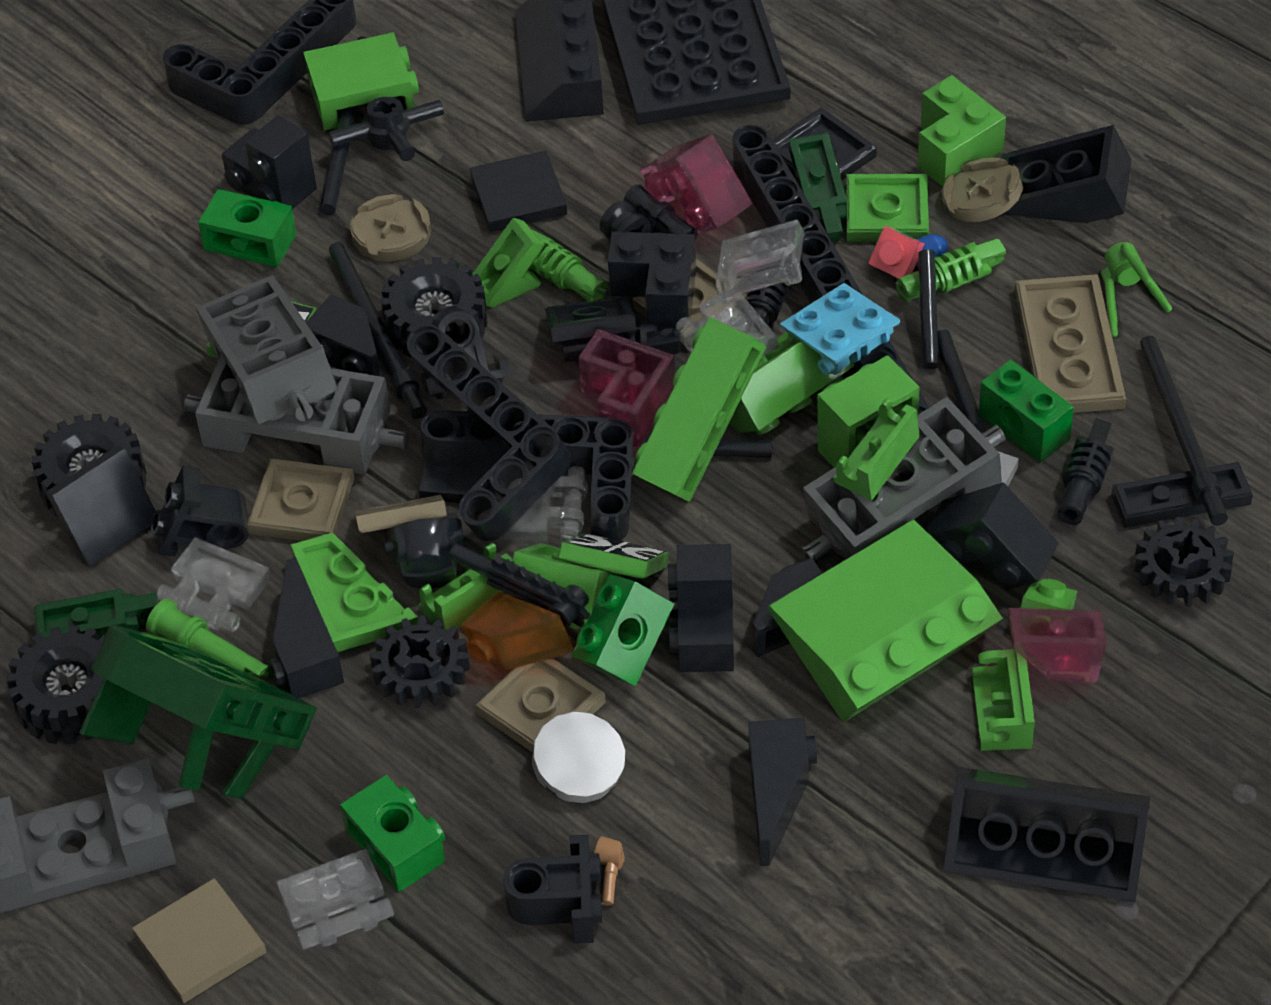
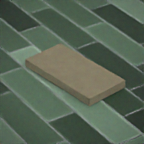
(1071, 340)

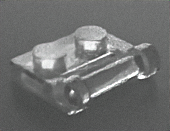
(759, 251)

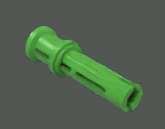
(194, 632)

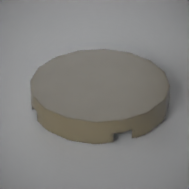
(982, 190)
(390, 228)

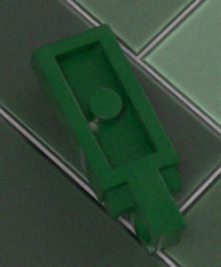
(820, 180)
(95, 612)

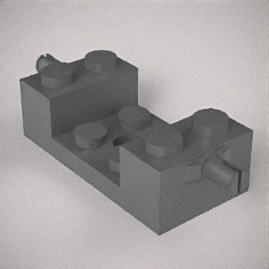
(268, 350)
(344, 423)
(944, 461)
(121, 831)

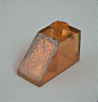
(514, 633)

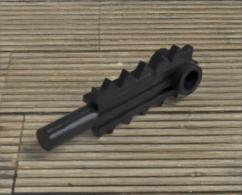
(526, 585)

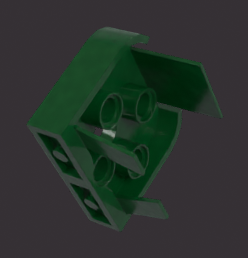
(198, 688)

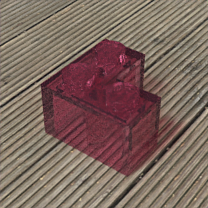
(700, 180)
(626, 379)

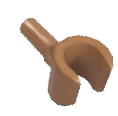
(613, 858)

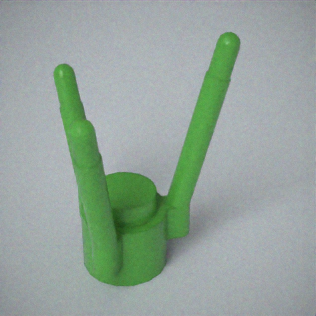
(1127, 269)

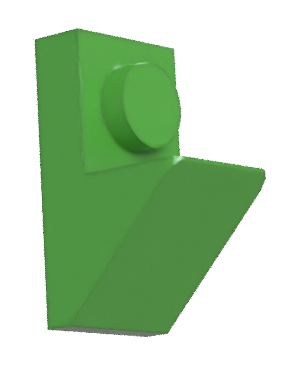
(507, 263)

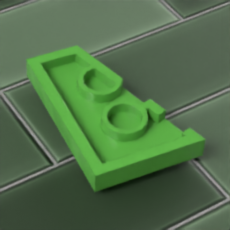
(347, 596)

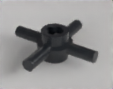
(387, 125)

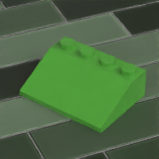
(883, 618)

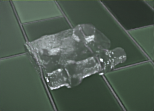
(733, 311)
(541, 516)
(220, 574)
(330, 890)

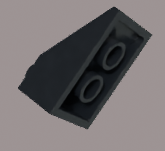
(1073, 177)

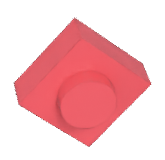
(895, 252)

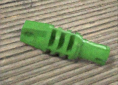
(956, 268)
(567, 270)

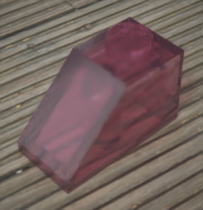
(1060, 642)

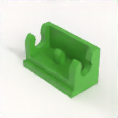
(878, 451)
(459, 597)
(1003, 701)

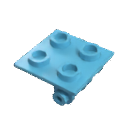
(841, 327)

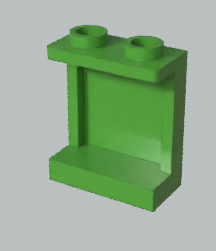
(358, 74)

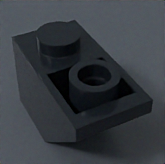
(345, 336)

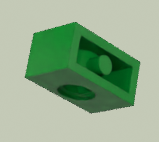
(247, 228)
(1026, 410)
(641, 617)
(398, 855)

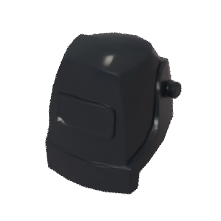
(423, 550)

